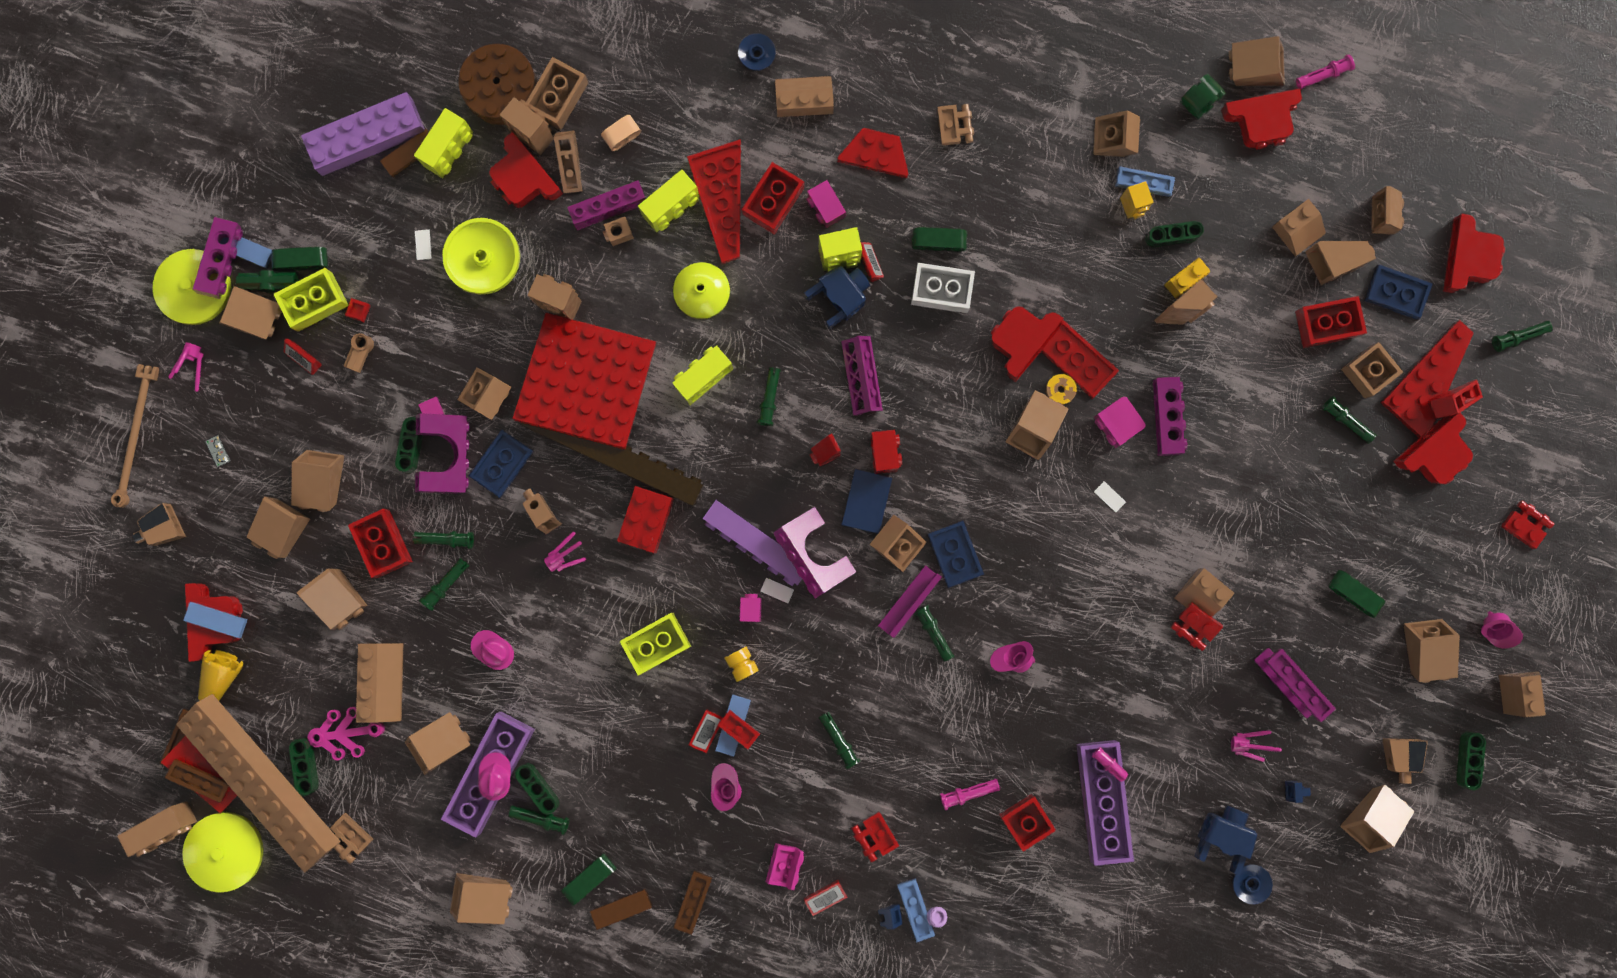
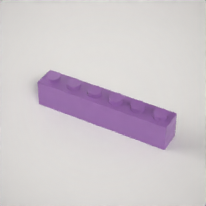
(751, 539)

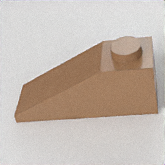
(568, 161)

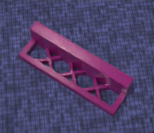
(865, 373)
(909, 601)

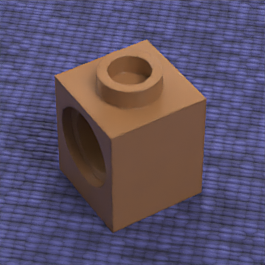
(625, 235)

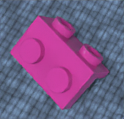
(785, 866)

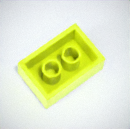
(444, 143)
(669, 201)
(840, 249)
(311, 299)
(702, 374)
(655, 643)

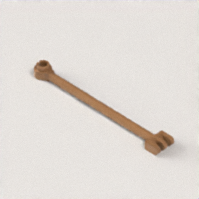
(146, 376)

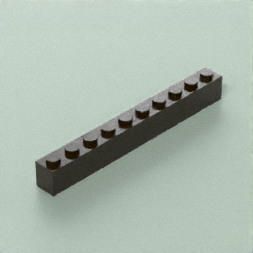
(631, 464)

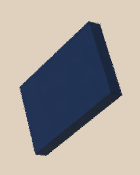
(1398, 292)
(501, 463)
(867, 501)
(955, 554)

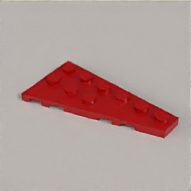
(719, 186)
(1428, 379)

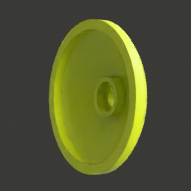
(702, 303)

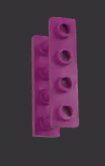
(1294, 684)

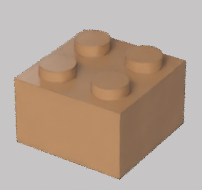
(1372, 370)

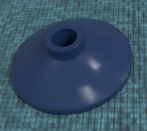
(756, 43)
(1261, 885)

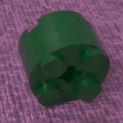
(1202, 96)

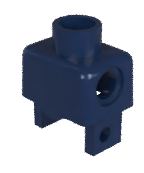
(843, 291)
(1229, 835)

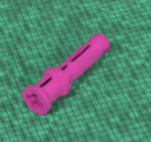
(1333, 69)
(960, 796)

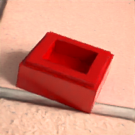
(357, 310)

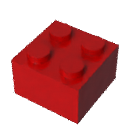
(884, 451)
(1027, 822)

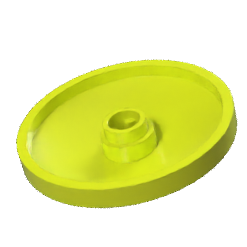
(481, 256)
(175, 292)
(222, 852)

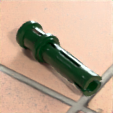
(1514, 337)
(768, 406)
(1341, 412)
(453, 539)
(438, 591)
(929, 623)
(843, 748)
(550, 819)

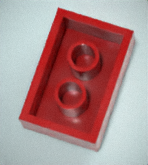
(773, 198)
(1331, 322)
(645, 519)
(380, 543)

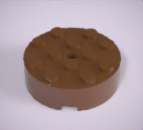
(493, 78)

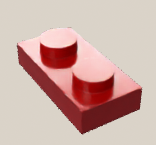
(739, 729)

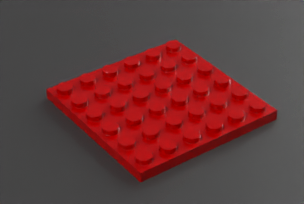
(585, 381)

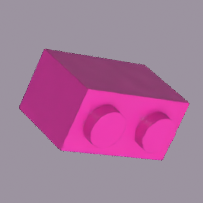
(826, 204)
(750, 608)

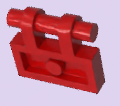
(1523, 529)
(1200, 622)
(880, 833)

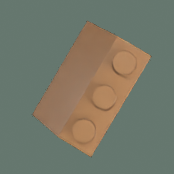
(804, 96)

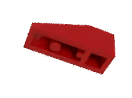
(1456, 400)
(825, 451)

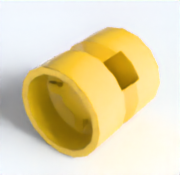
(741, 664)

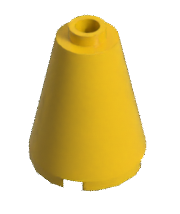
(217, 673)

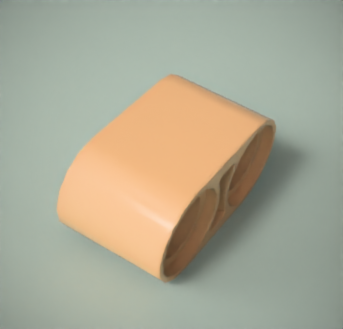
(621, 133)

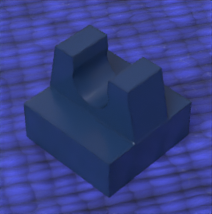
(1295, 791)
(892, 916)

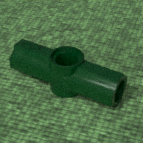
(266, 280)

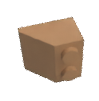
(1117, 134)
(1387, 211)
(1301, 227)
(484, 393)
(898, 543)
(1205, 592)

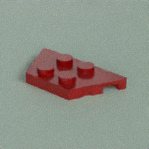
(876, 152)

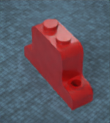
(1264, 118)
(521, 175)
(1472, 255)
(1023, 338)
(1439, 451)
(201, 638)

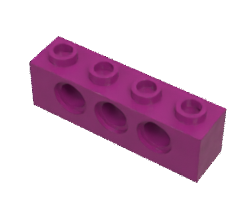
(606, 205)
(220, 229)
(1165, 445)

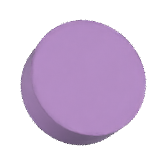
(937, 917)

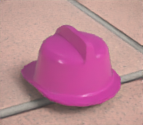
(1501, 630)
(492, 650)
(1013, 657)
(494, 776)
(725, 787)

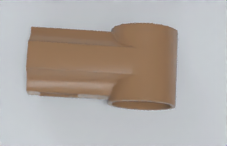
(358, 355)

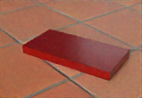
(1079, 360)
(189, 754)

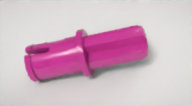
(1110, 764)

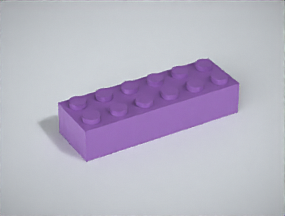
(363, 134)
(1104, 806)
(468, 807)

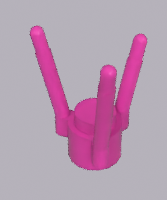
(190, 353)
(555, 560)
(1240, 744)

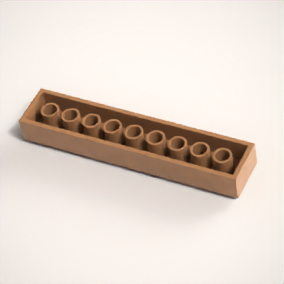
(258, 782)

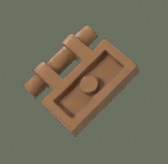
(949, 124)
(353, 835)

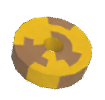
(1064, 381)

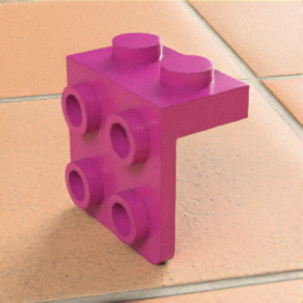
(1119, 422)

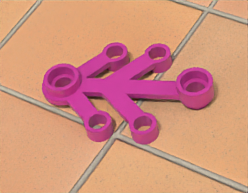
(341, 734)

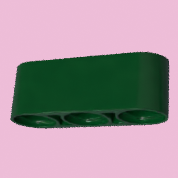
(1182, 230)
(939, 239)
(299, 259)
(402, 452)
(1356, 593)
(1476, 769)
(299, 775)
(538, 798)
(588, 879)

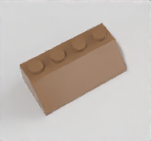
(1189, 305)
(379, 682)

